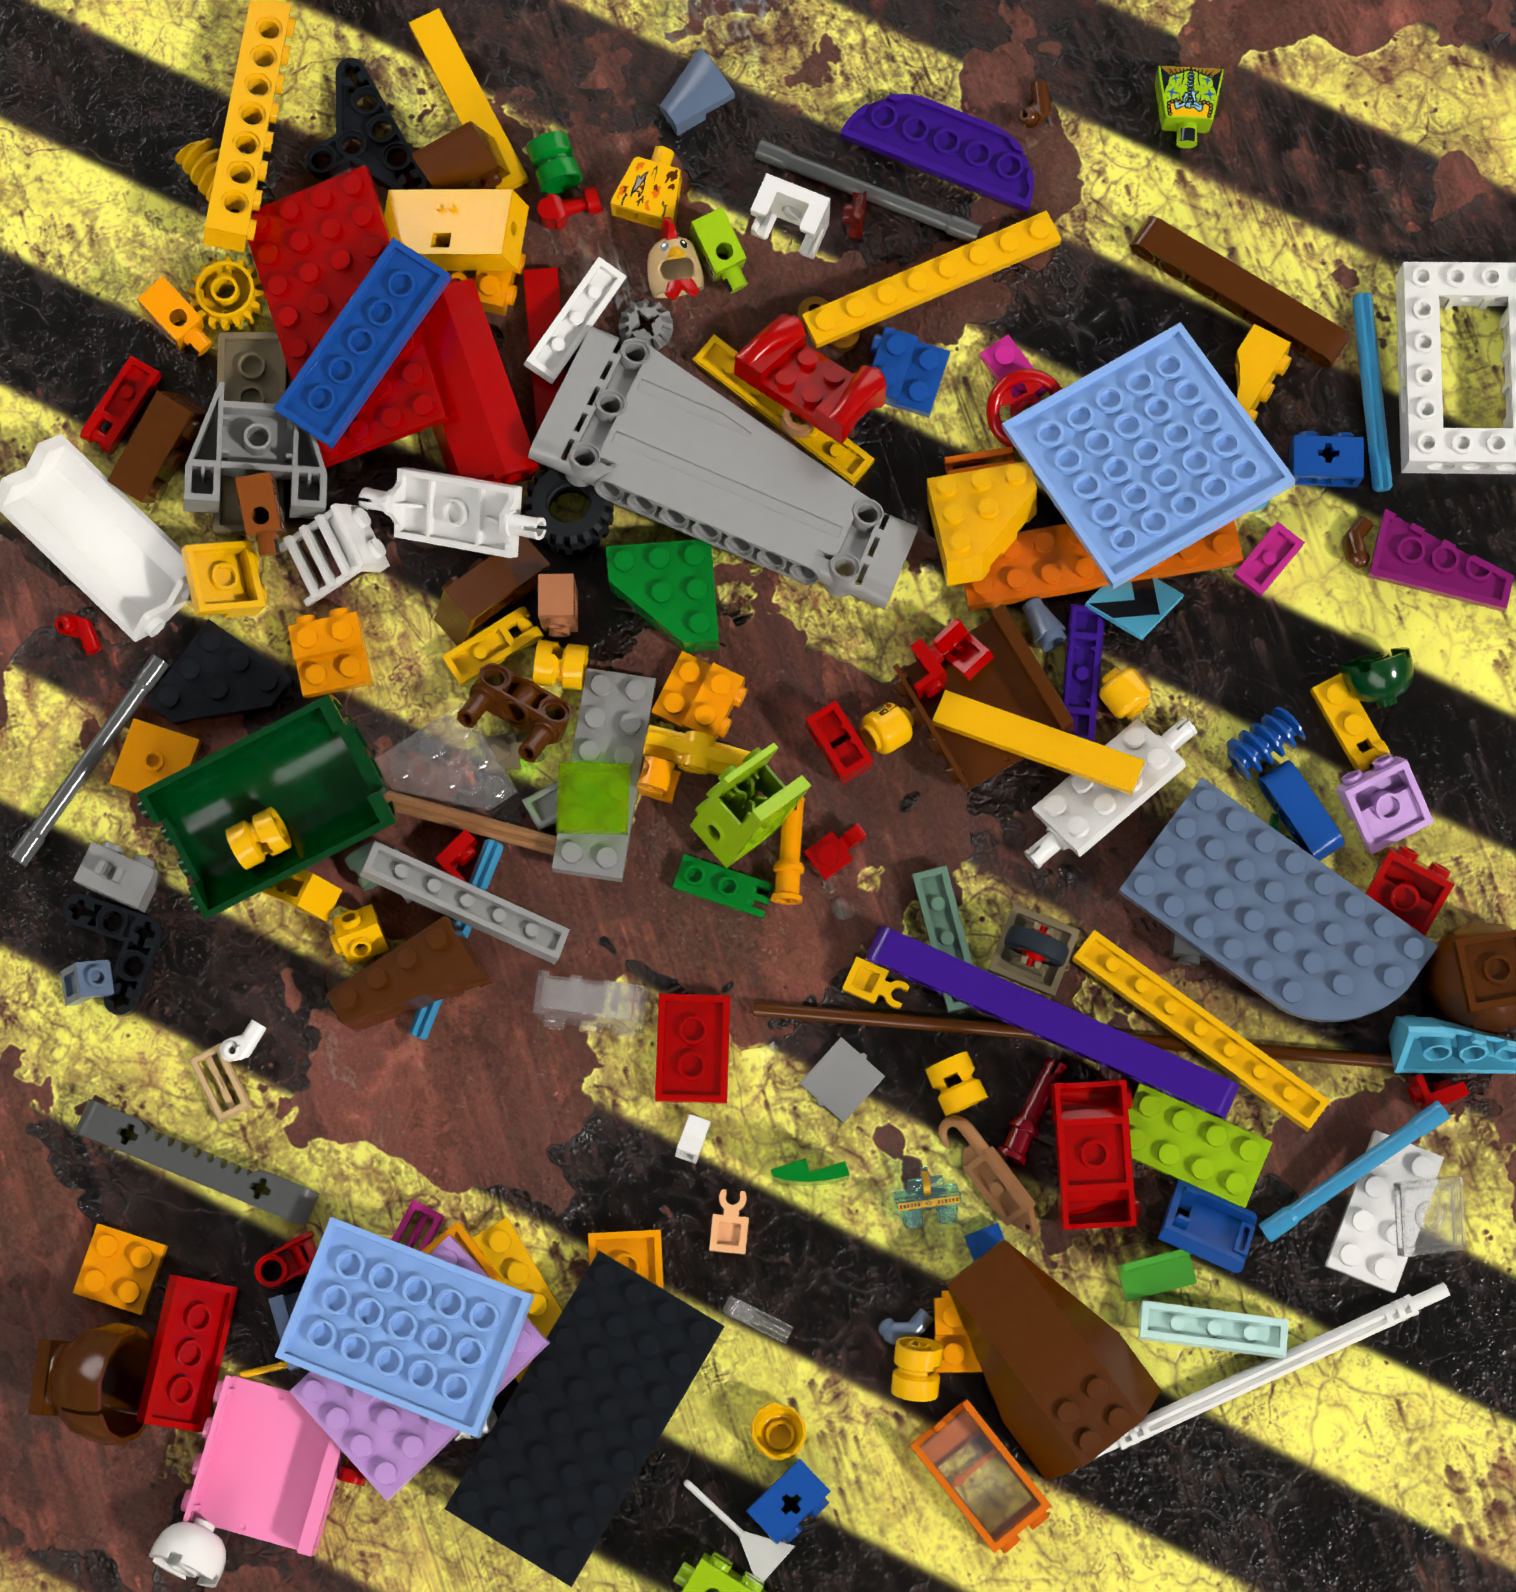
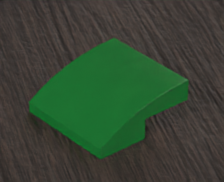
(798, 1174)

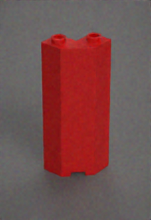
(485, 425)

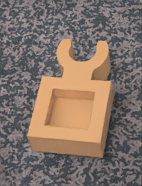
(729, 1230)

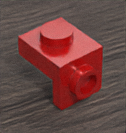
(962, 649)
(930, 661)

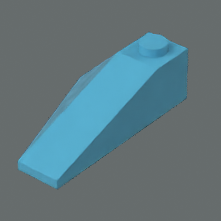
(1447, 1047)

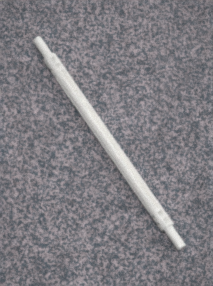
(1277, 1367)

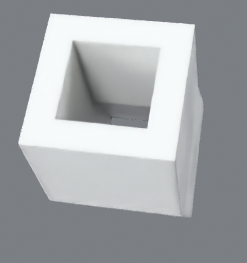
(692, 1138)

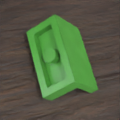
(1156, 1274)

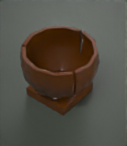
(1475, 977)
(93, 1378)

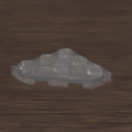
(448, 765)

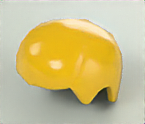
(778, 1431)

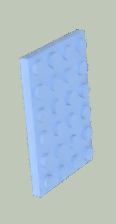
(405, 1327)

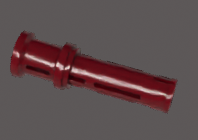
(1025, 1126)

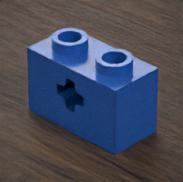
(1311, 469)
(795, 1481)

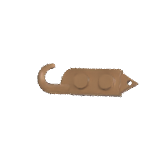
(993, 1176)

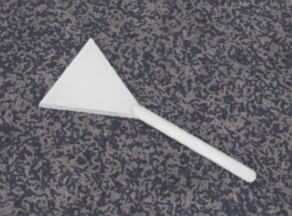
(760, 1551)

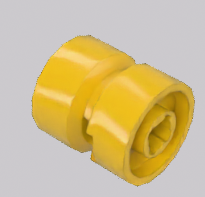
(560, 664)
(260, 837)
(959, 1096)
(916, 1373)

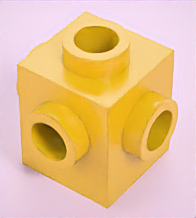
(359, 935)

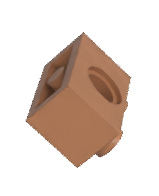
(558, 604)

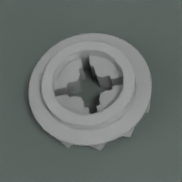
(661, 328)

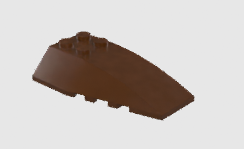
(1049, 1361)

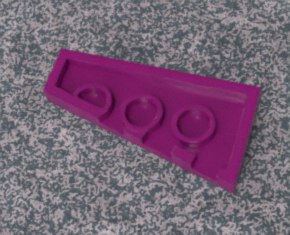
(1427, 564)

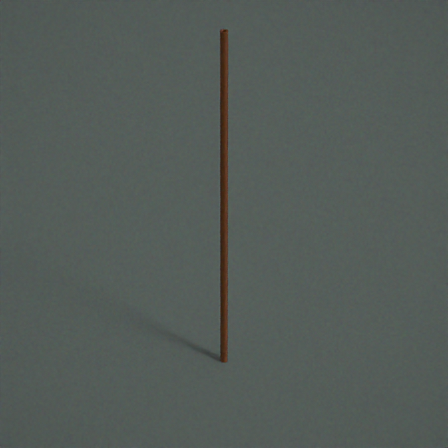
(1005, 1030)

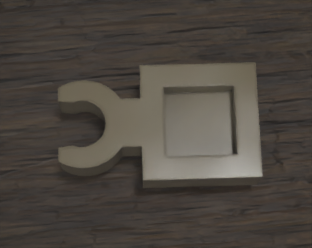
(506, 750)

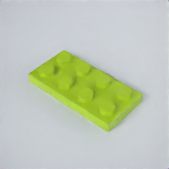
(1195, 1146)

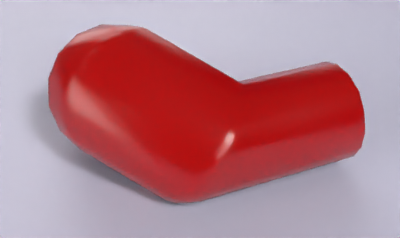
(79, 628)

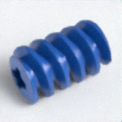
(1263, 740)

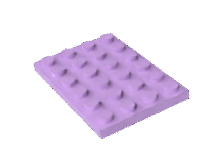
(382, 1438)

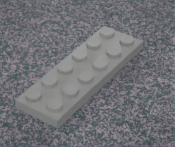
(608, 730)

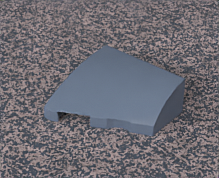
(695, 93)

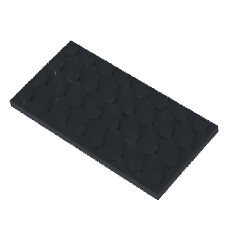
(584, 1418)

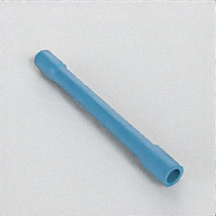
(1290, 1215)

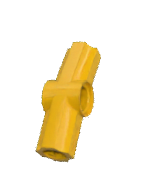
(691, 750)

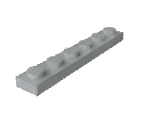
(464, 902)

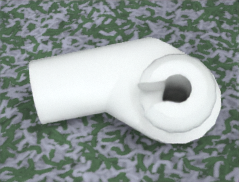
(242, 1045)

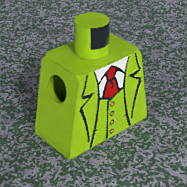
(715, 236)

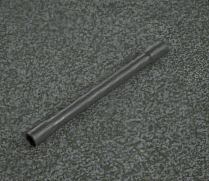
(785, 159)
(35, 835)

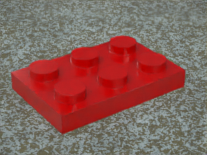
(692, 1048)

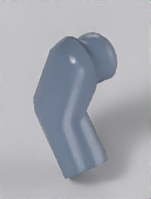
(914, 1328)

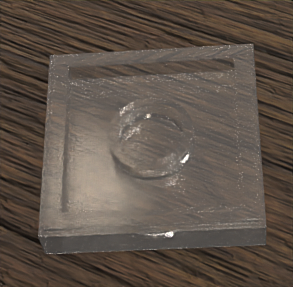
(1429, 1216)

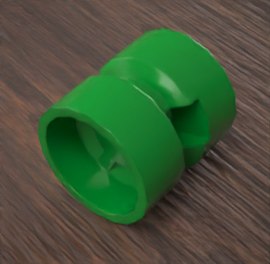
(554, 162)

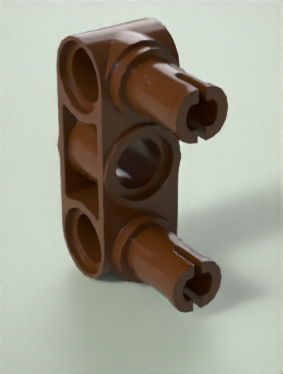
(520, 705)

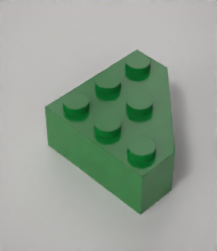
(669, 589)

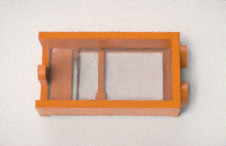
(981, 1477)

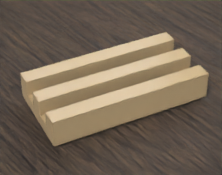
(233, 1109)

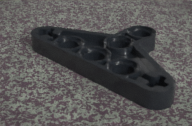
(359, 125)

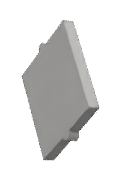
(842, 1080)

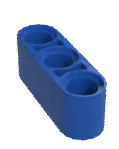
(1300, 810)

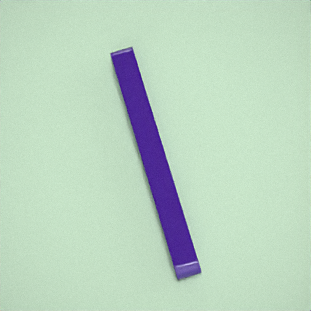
(1052, 1022)

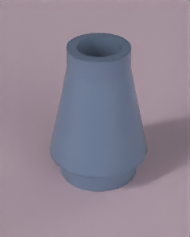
(1044, 626)

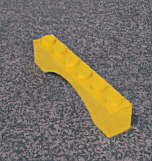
(1256, 366)

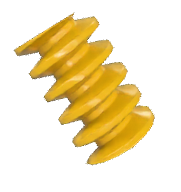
(200, 162)

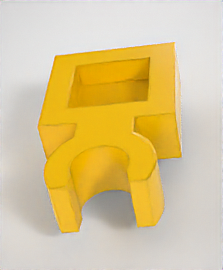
(869, 981)

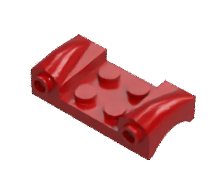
(808, 381)
(1094, 1155)

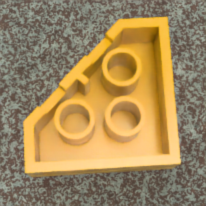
(979, 516)

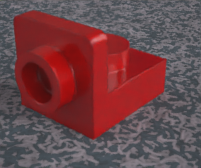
(459, 851)
(1443, 1091)

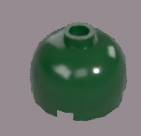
(1379, 676)

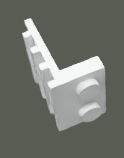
(350, 542)

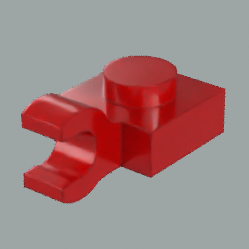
(832, 854)

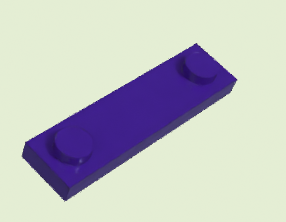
(1083, 669)

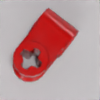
(291, 1259)

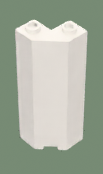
(97, 537)

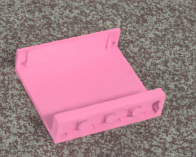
(264, 1467)

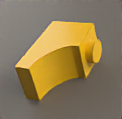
(307, 894)

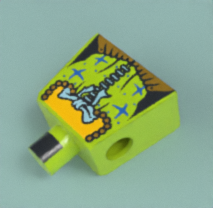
(1187, 100)

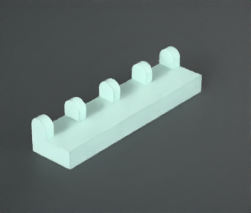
(1213, 1329)

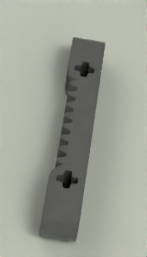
(109, 1127)

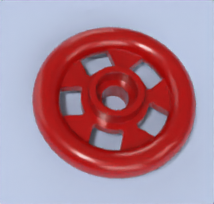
(1002, 396)

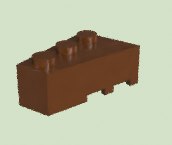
(158, 446)
(487, 590)

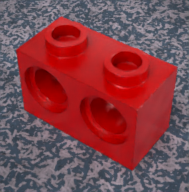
(839, 743)

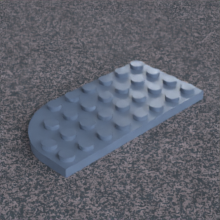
(1274, 913)

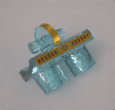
(925, 1194)

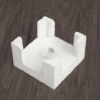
(794, 205)

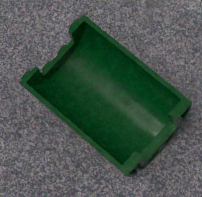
(303, 766)

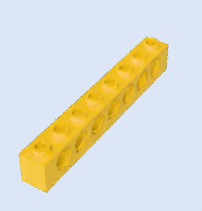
(224, 227)

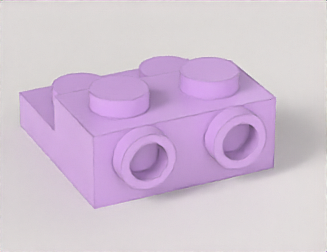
(1384, 802)

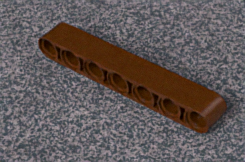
(1238, 291)

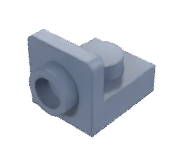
(86, 981)

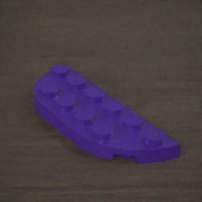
(945, 146)

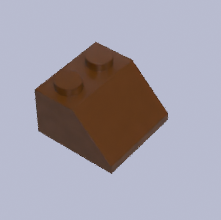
(463, 160)

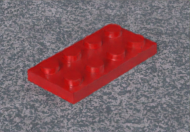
(187, 1354)

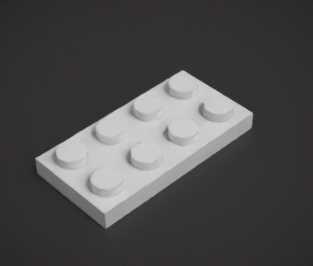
(1367, 1231)

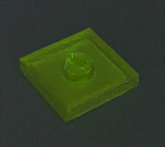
(593, 798)

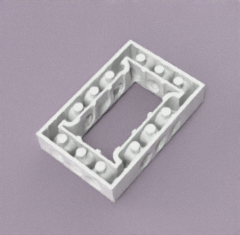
(1423, 440)

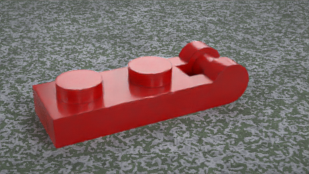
(121, 404)

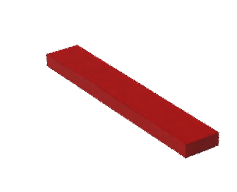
(542, 308)

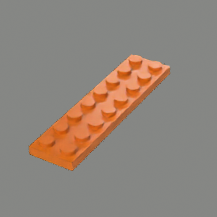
(1055, 563)

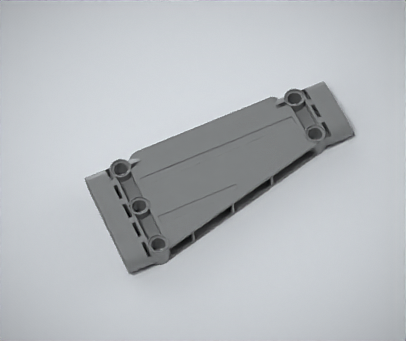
(714, 471)

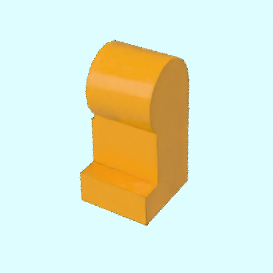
(658, 779)

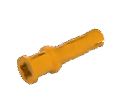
(788, 866)

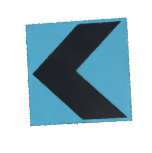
(1135, 604)

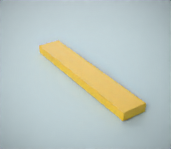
(463, 88)
(843, 459)
(1038, 742)

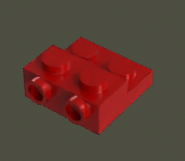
(1410, 887)

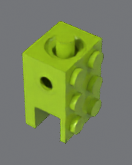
(736, 817)
(715, 1575)

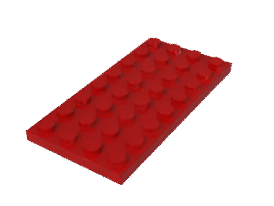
(310, 263)

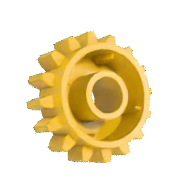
(232, 310)

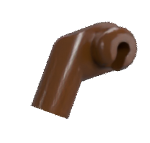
(1039, 108)
(1353, 543)

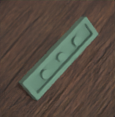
(942, 919)

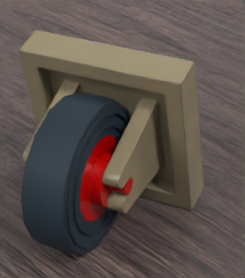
(1033, 950)

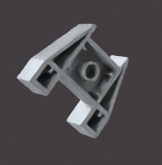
(252, 440)

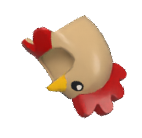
(674, 265)

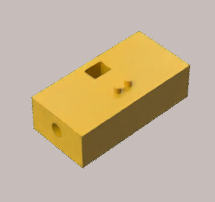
(460, 226)

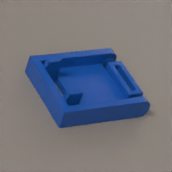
(1213, 1228)

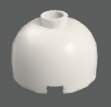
(191, 1552)

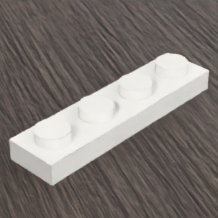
(575, 320)

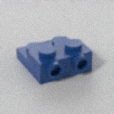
(910, 370)

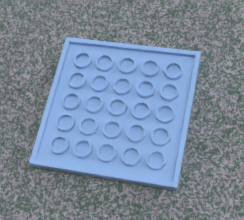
(1148, 455)

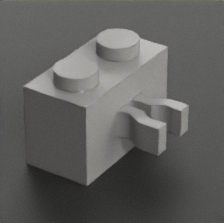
(118, 876)

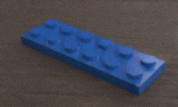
(362, 343)

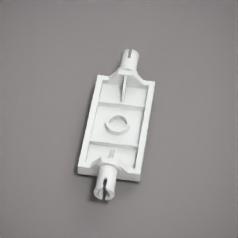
(455, 512)
(1084, 812)

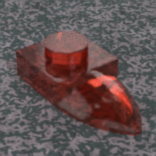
(855, 214)

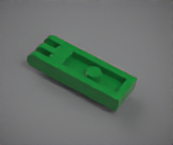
(721, 886)

